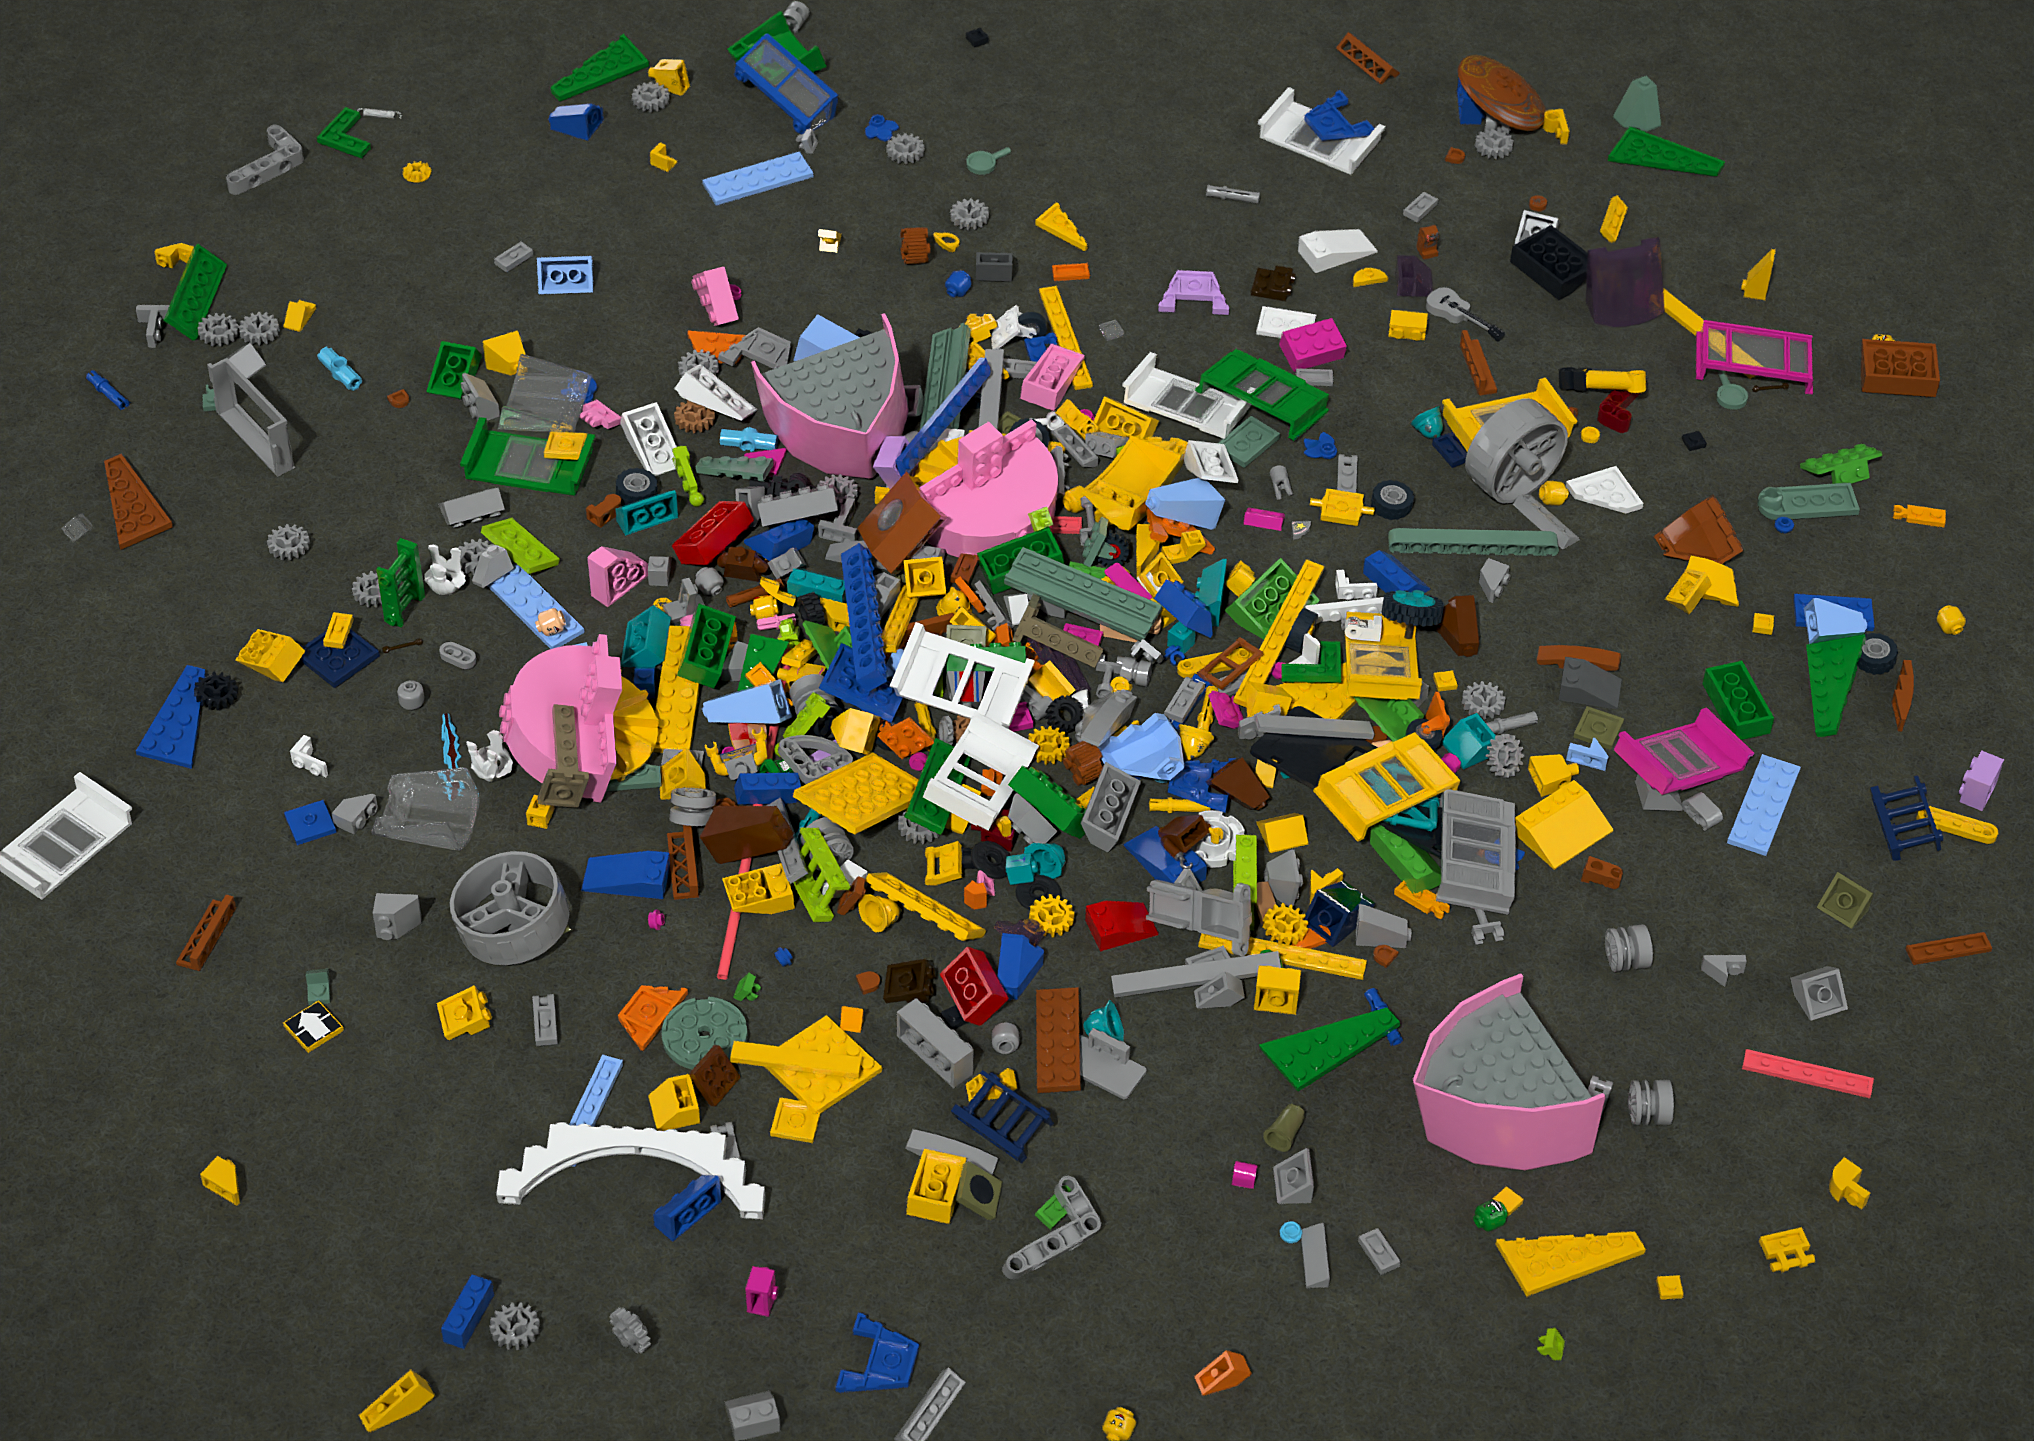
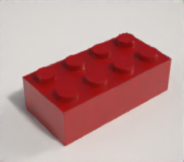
(713, 533)

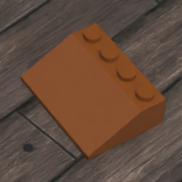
(1899, 368)

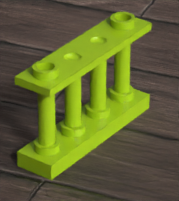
(1246, 867)
(830, 871)

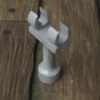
(1085, 532)
(1109, 668)
(1484, 927)

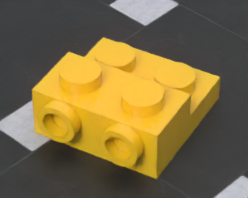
(464, 1013)

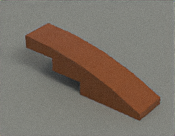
(1556, 654)
(1903, 694)

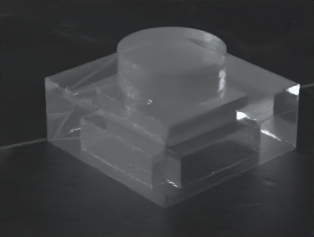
(1111, 330)

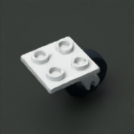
(1017, 324)

